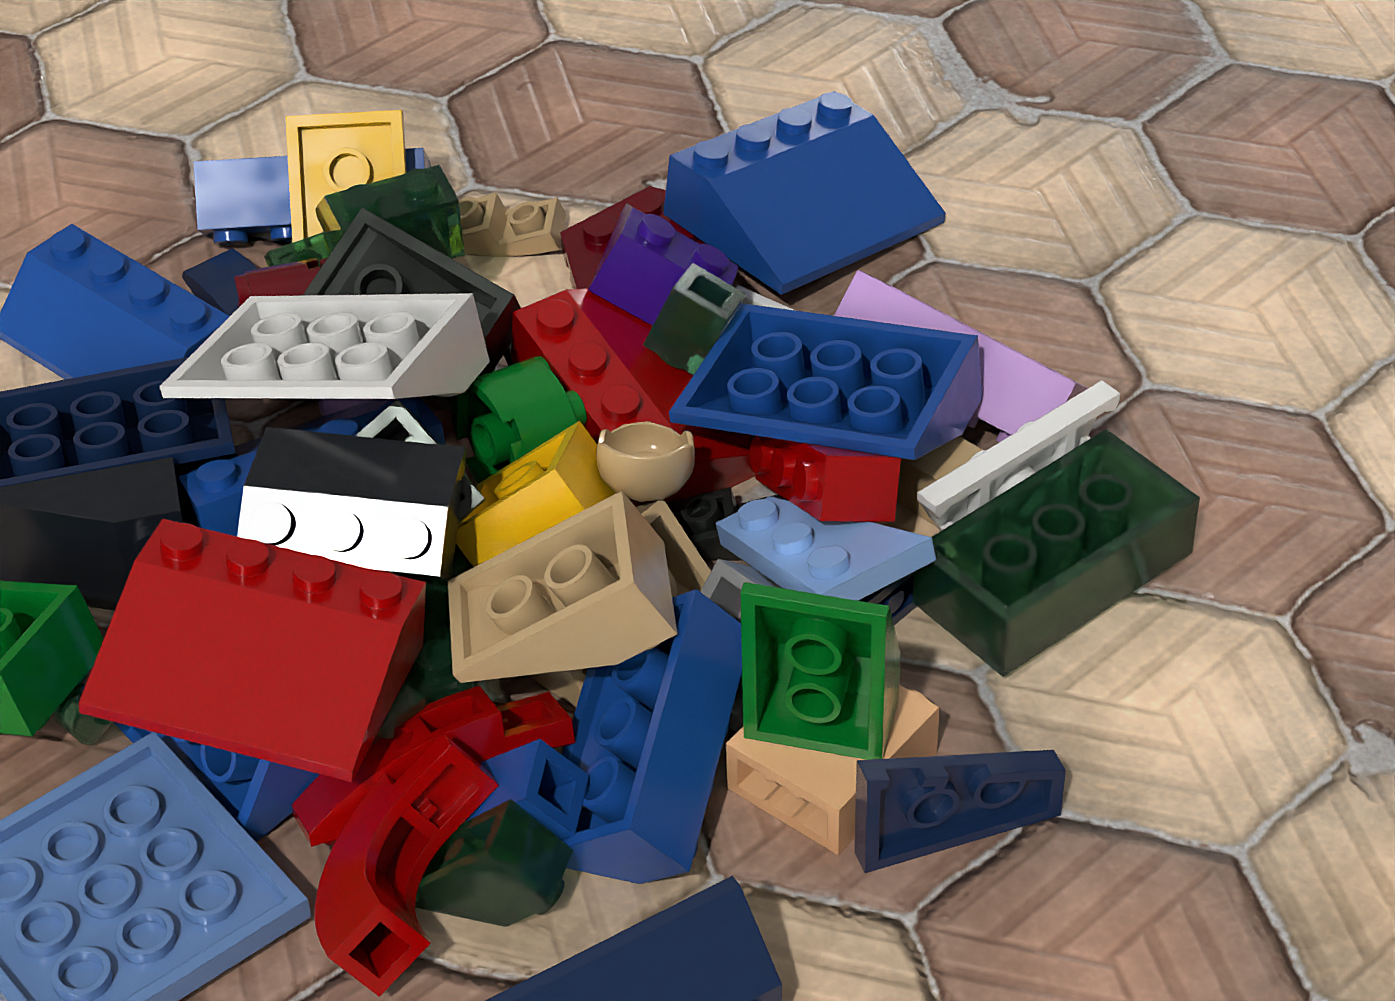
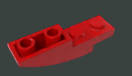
(465, 718)

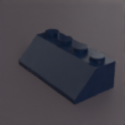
(685, 953)

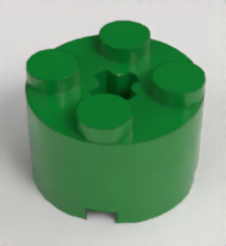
(512, 414)

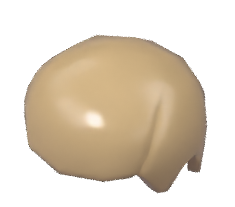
(645, 460)

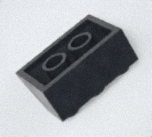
(357, 500)

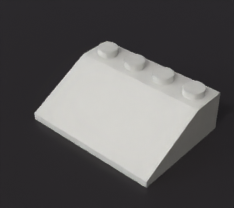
(338, 349)

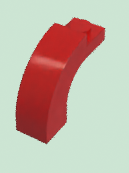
(379, 859)

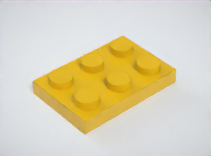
(336, 153)

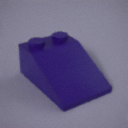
(648, 260)

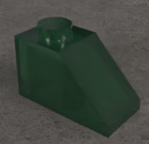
(496, 869)

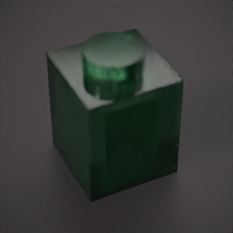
(693, 318)

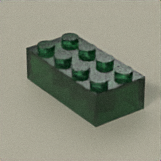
(1056, 551)

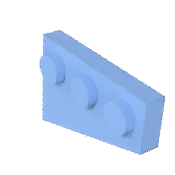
(818, 555)

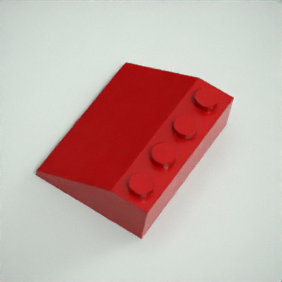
(621, 381)
(257, 649)

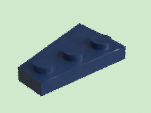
(949, 800)

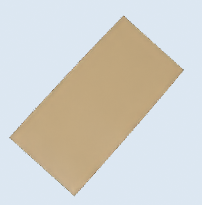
(517, 231)

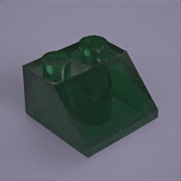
(414, 202)

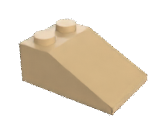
(564, 598)

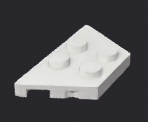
(1016, 457)

